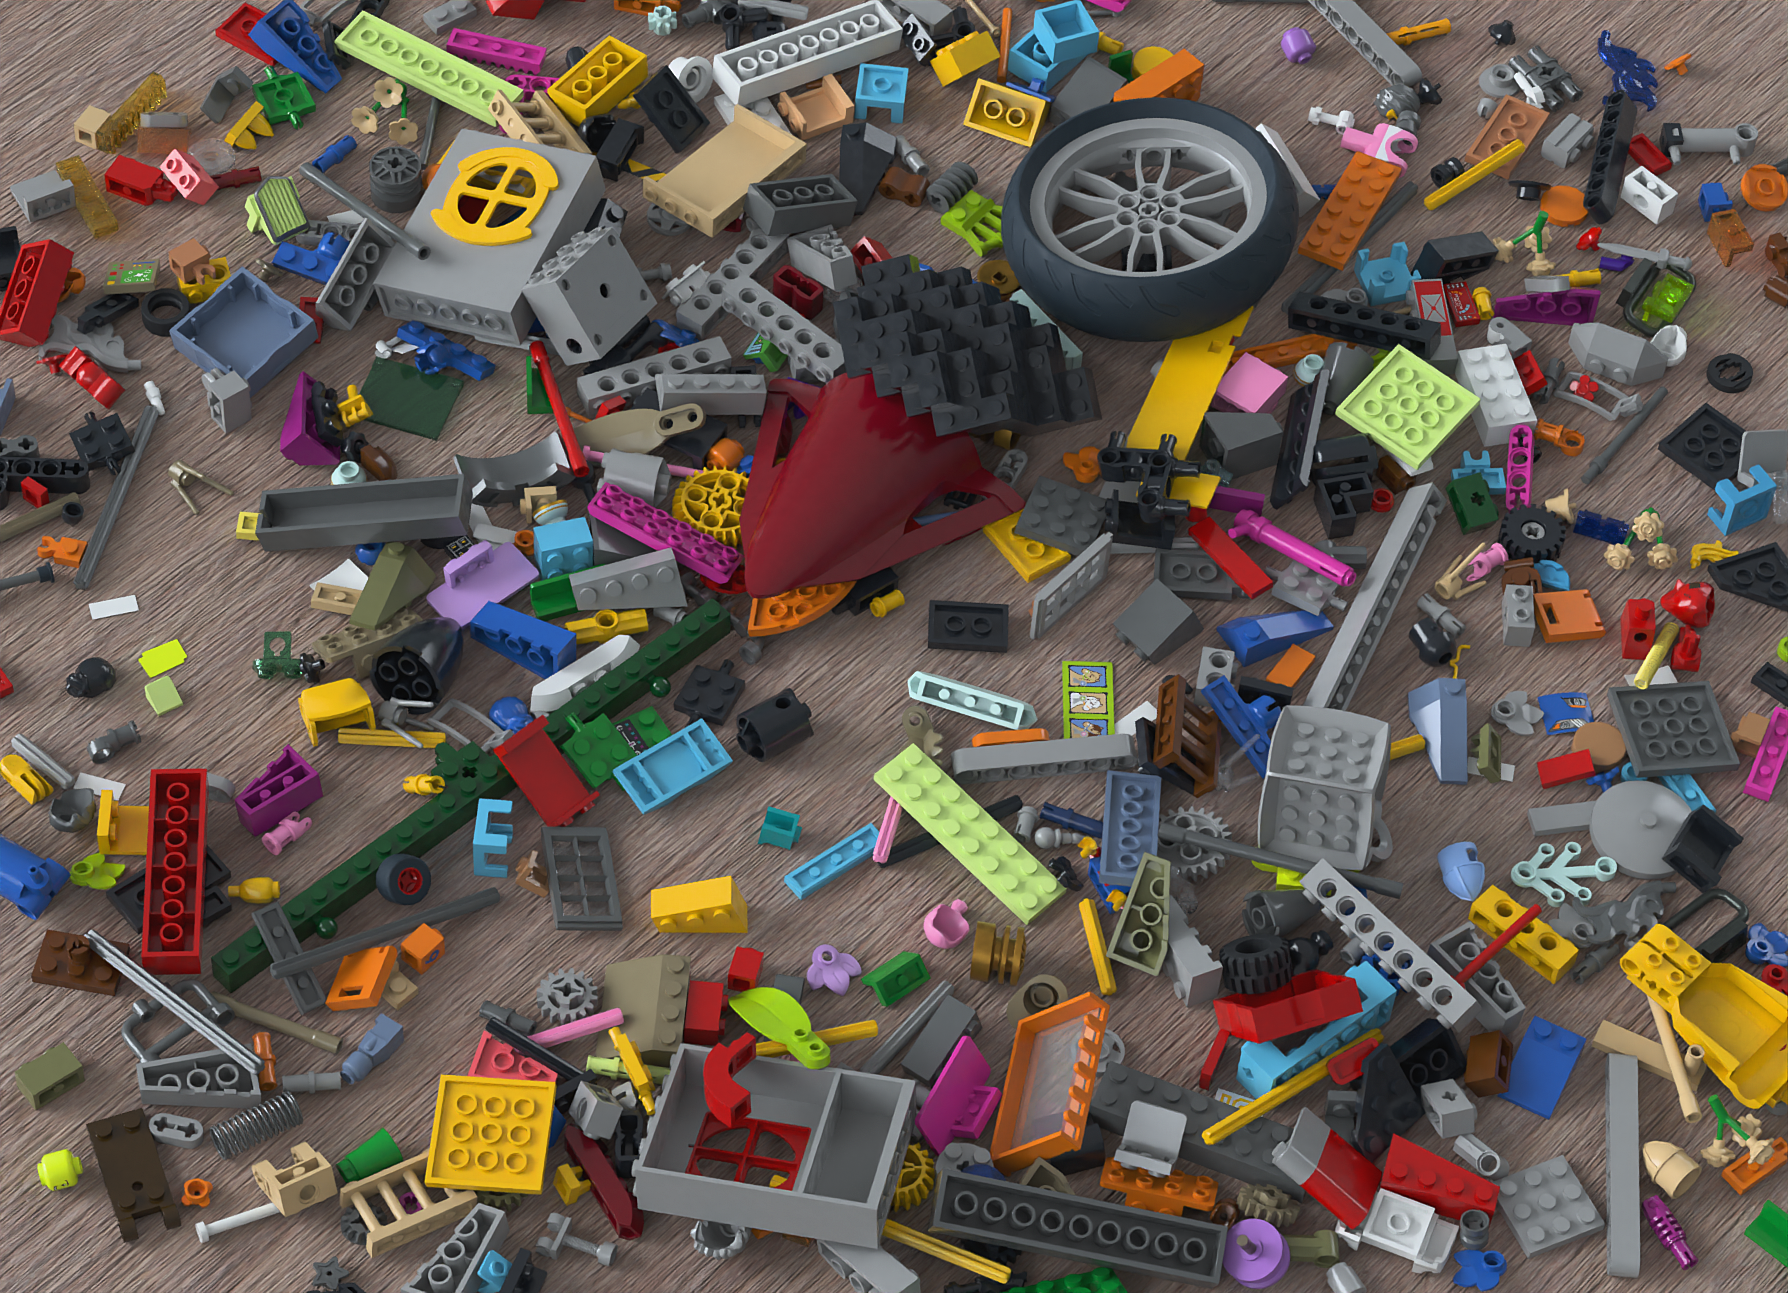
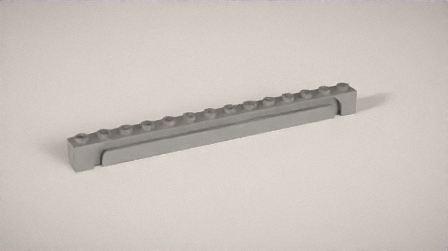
(1377, 599)

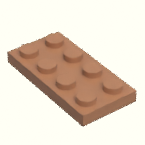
(1509, 122)

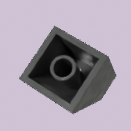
(1087, 89)
(1241, 441)
(613, 545)
(1157, 623)

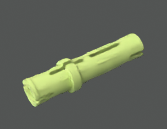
(616, 1069)

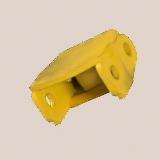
(334, 707)

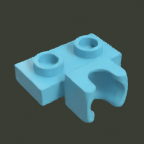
(1493, 476)

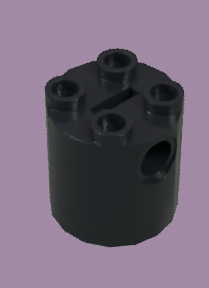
(774, 726)

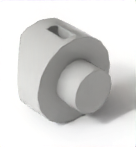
(628, 1098)

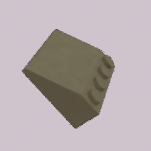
(653, 1005)

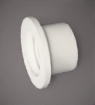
(693, 75)

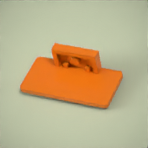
(1160, 1194)

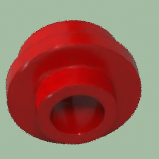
(1382, 500)

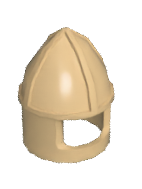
(1670, 1167)

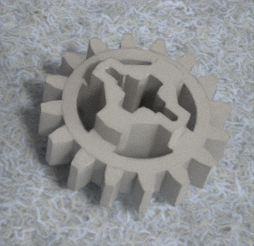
(566, 996)

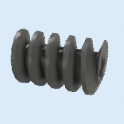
(951, 186)

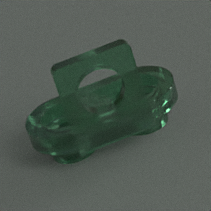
(272, 664)

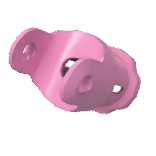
(1486, 561)
(287, 831)

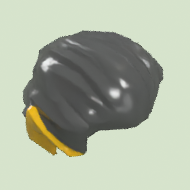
(1395, 100)

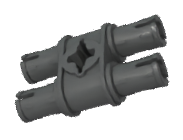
(1548, 76)

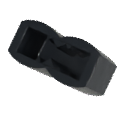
(627, 1141)

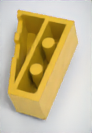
(700, 907)

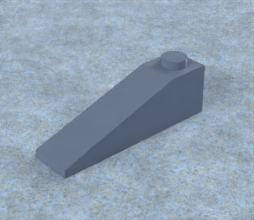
(1441, 719)

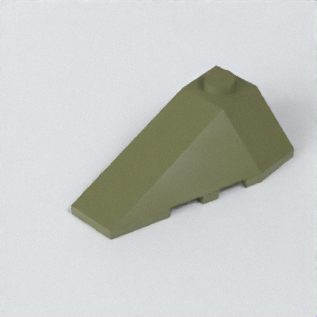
(392, 584)
(1144, 922)

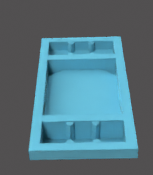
(673, 767)

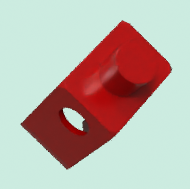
(1637, 618)

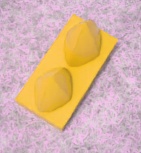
(250, 120)

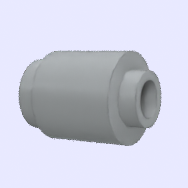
(1344, 1279)

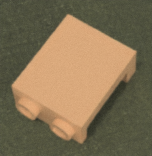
(817, 109)

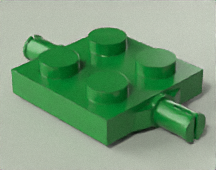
(283, 98)
(596, 749)

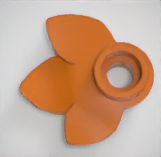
(1084, 464)

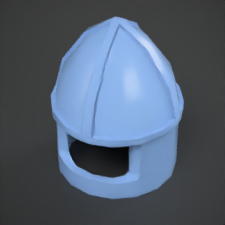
(1461, 870)

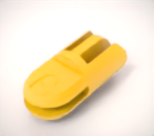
(24, 779)

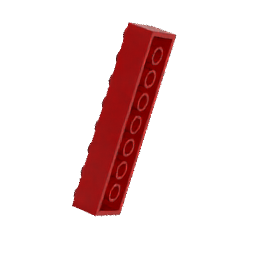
(175, 872)

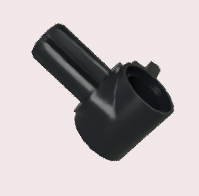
(739, 23)
(961, 29)

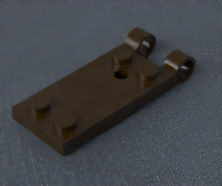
(130, 1159)

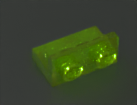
(1667, 298)

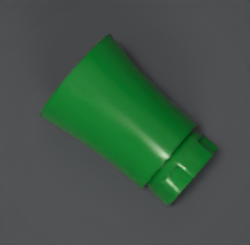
(370, 1158)

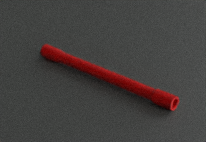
(576, 456)

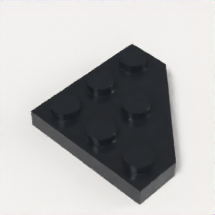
(1755, 575)
(1383, 1104)

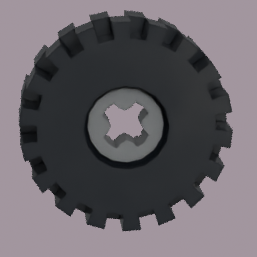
(1521, 522)

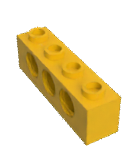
(1488, 915)

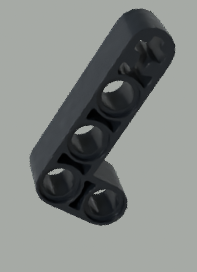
(56, 475)

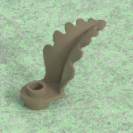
(922, 733)

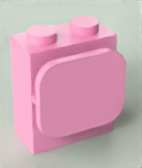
(1250, 387)

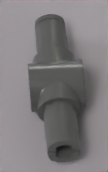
(706, 12)

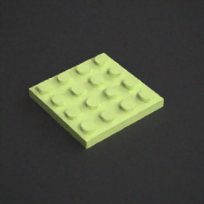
(1407, 407)

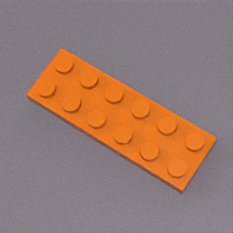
(1349, 210)

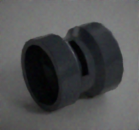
(1447, 172)

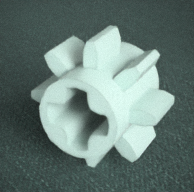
(662, 20)

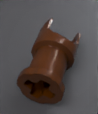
(1226, 1206)

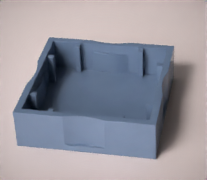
(244, 331)

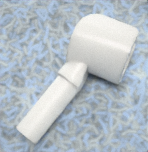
(384, 348)

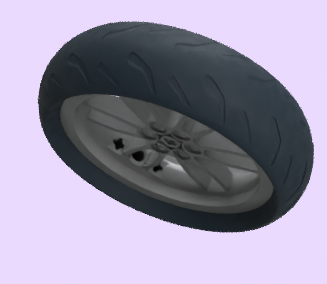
(1162, 302)

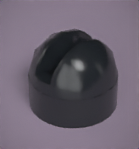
(72, 513)

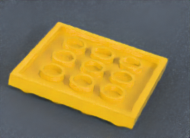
(490, 1134)

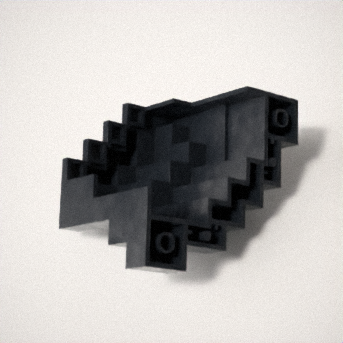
(960, 353)

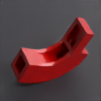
(723, 1095)

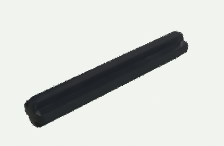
(532, 1049)

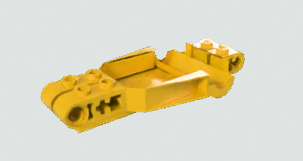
(1722, 1010)

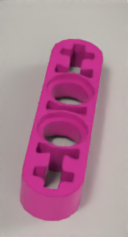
(1520, 471)

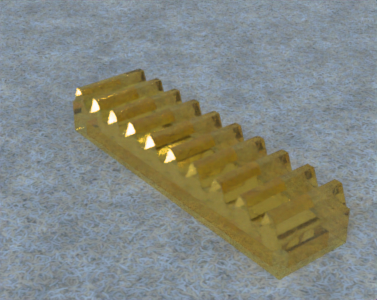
(128, 114)
(88, 197)

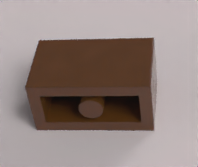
(1488, 1063)

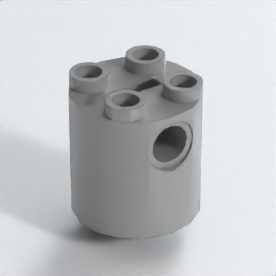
(637, 475)

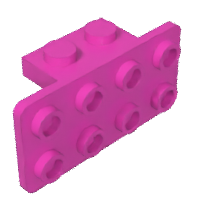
(959, 1100)

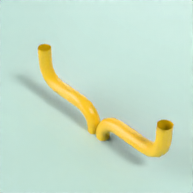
(1453, 661)

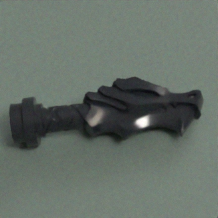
(986, 1285)

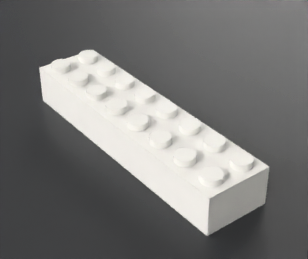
(806, 52)

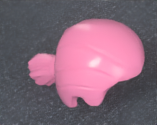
(946, 926)

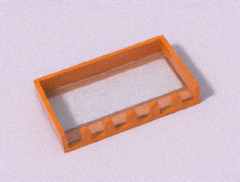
(1049, 1083)

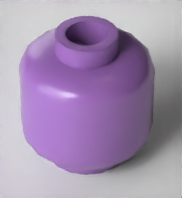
(1298, 45)

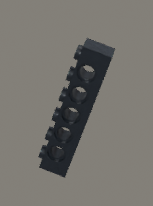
(1363, 325)

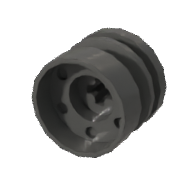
(395, 179)

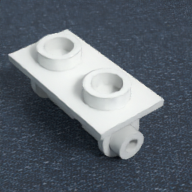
(679, 289)

